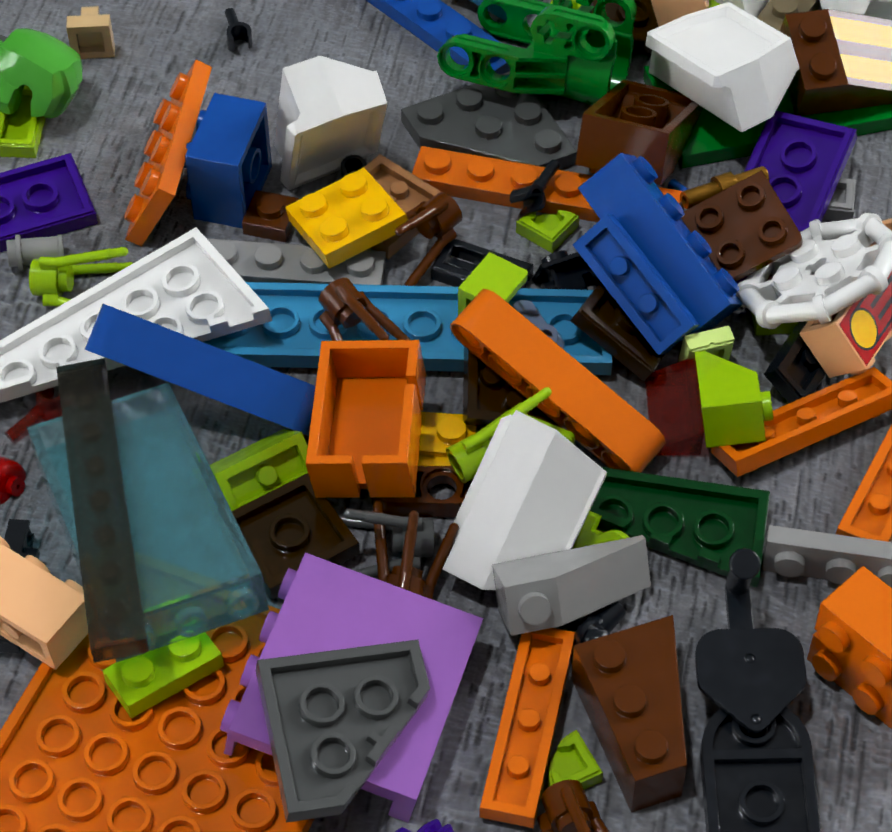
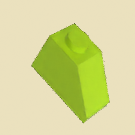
(731, 402)

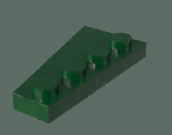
(685, 516)

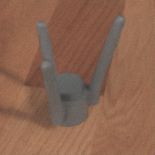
(398, 526)

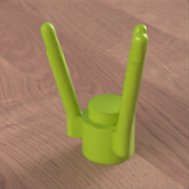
(55, 275)
(468, 453)

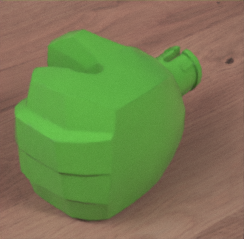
(43, 65)

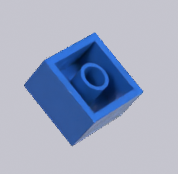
(227, 159)

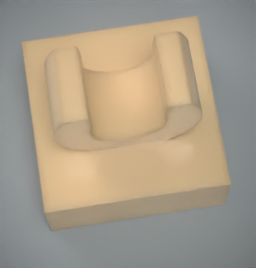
(91, 34)

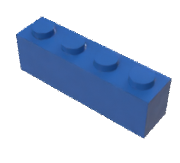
(655, 224)

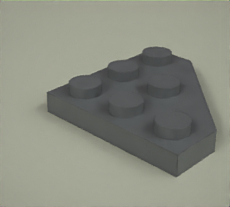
(490, 125)
(336, 719)

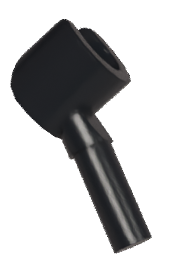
(237, 30)
(352, 163)
(533, 195)

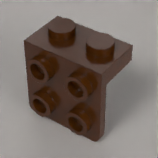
(745, 226)

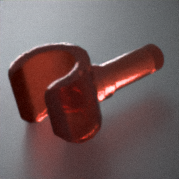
(45, 409)

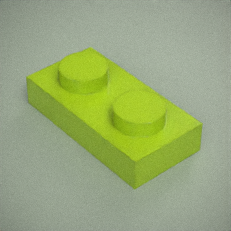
(162, 672)

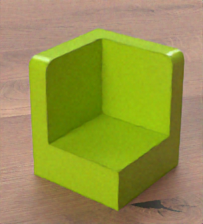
(495, 275)

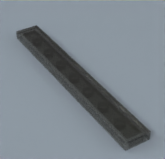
(101, 513)

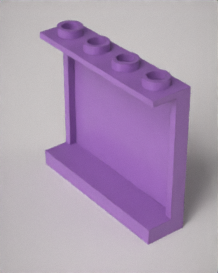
(344, 609)

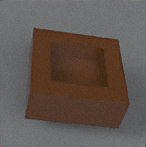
(268, 217)

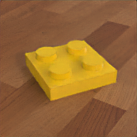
(346, 217)

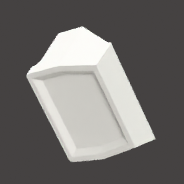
(725, 63)
(324, 116)
(522, 500)

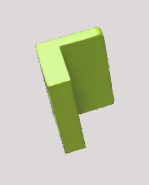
(261, 467)

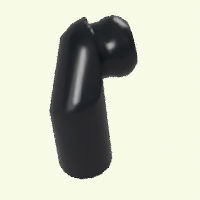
(599, 623)

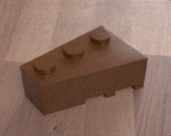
(636, 708)

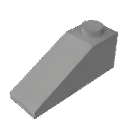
(569, 583)

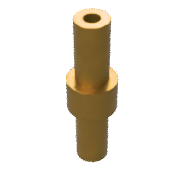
(717, 184)

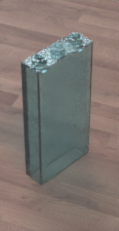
(184, 535)

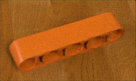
(578, 398)

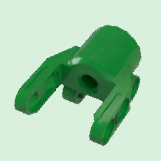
(568, 52)

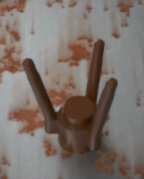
(432, 220)
(349, 307)
(406, 575)
(569, 809)

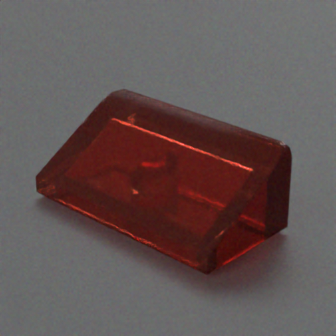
(676, 407)

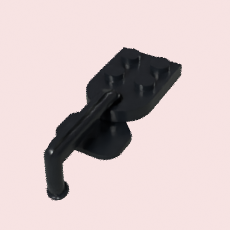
(753, 677)

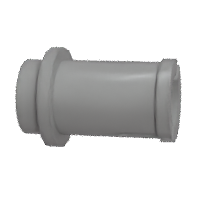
(24, 250)

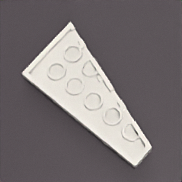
(176, 286)

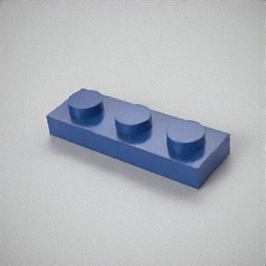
(635, 284)

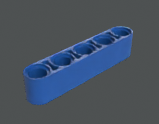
(202, 368)

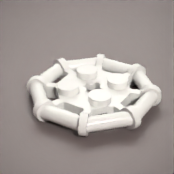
(823, 274)

